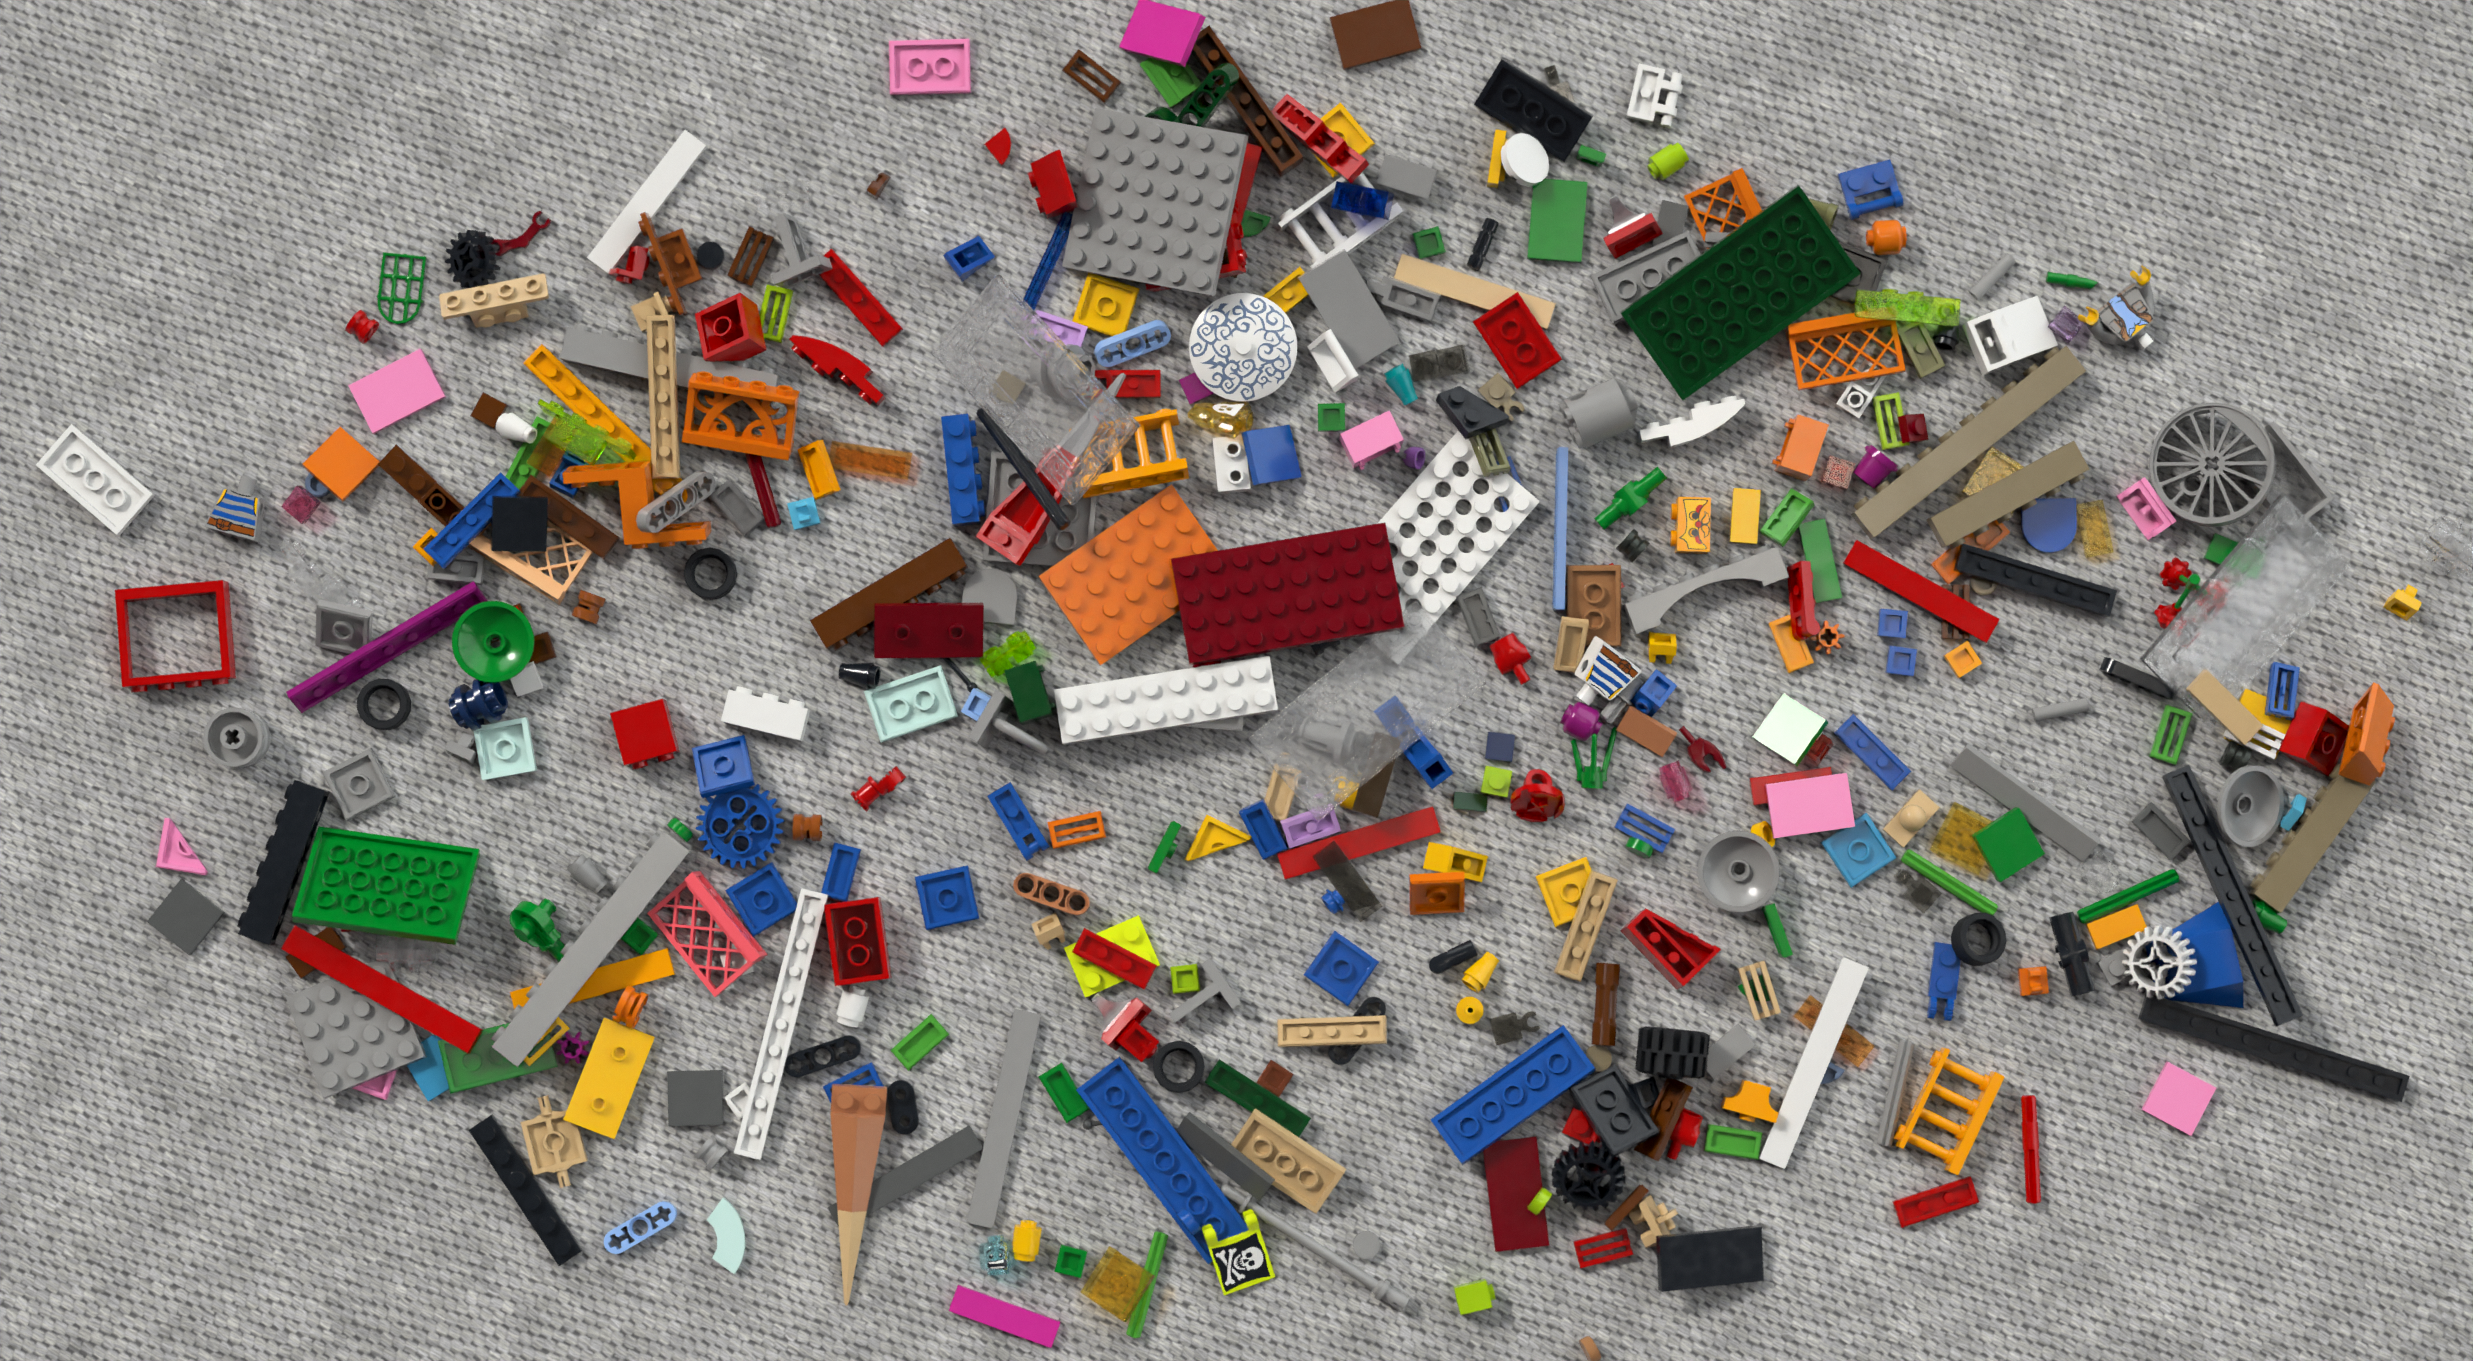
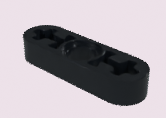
(2129, 674)
(1364, 1010)
(827, 1045)

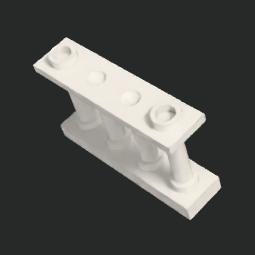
(1364, 229)

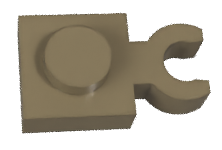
(1499, 393)

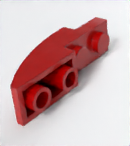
(830, 359)

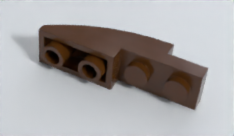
(421, 485)

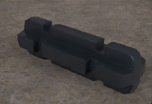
(1482, 244)

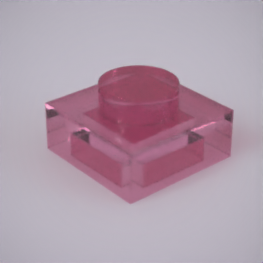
(301, 504)

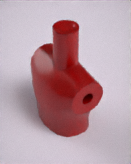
(1510, 656)
(1685, 1132)

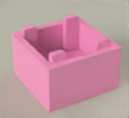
(1371, 439)

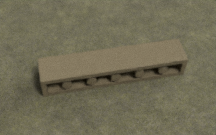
(2008, 494)
(2308, 841)

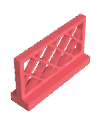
(724, 918)

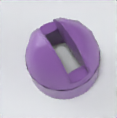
(1411, 455)

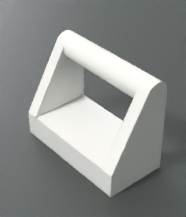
(1333, 361)

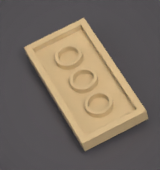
(1293, 1163)

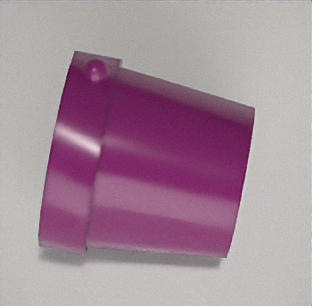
(1874, 467)

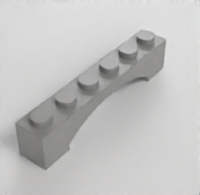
(1763, 568)

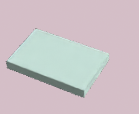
(911, 704)

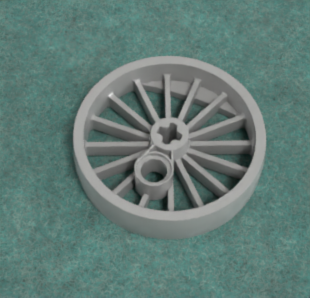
(2249, 426)

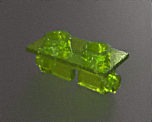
(1015, 645)

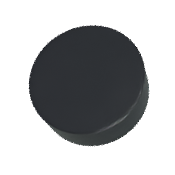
(710, 255)

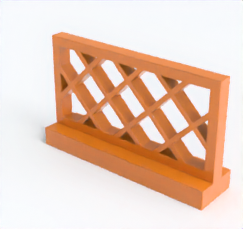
(1742, 190)
(1834, 327)

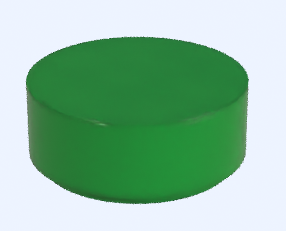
(680, 829)
(1639, 847)

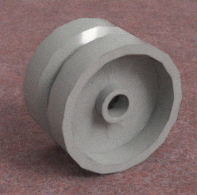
(221, 734)

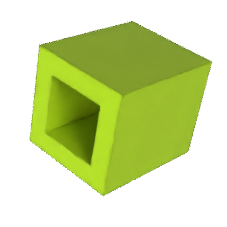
(1474, 1296)

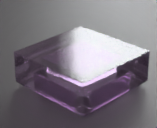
(2066, 324)

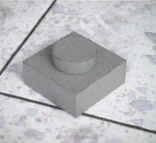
(2113, 968)

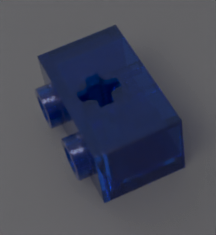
(1362, 200)

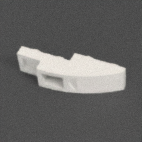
(1703, 421)

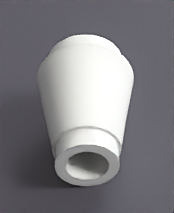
(514, 428)

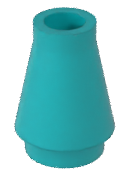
(1401, 383)

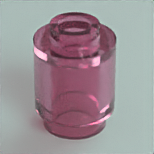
(1675, 781)

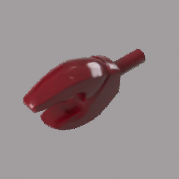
(1699, 749)

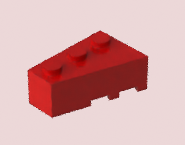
(1668, 947)

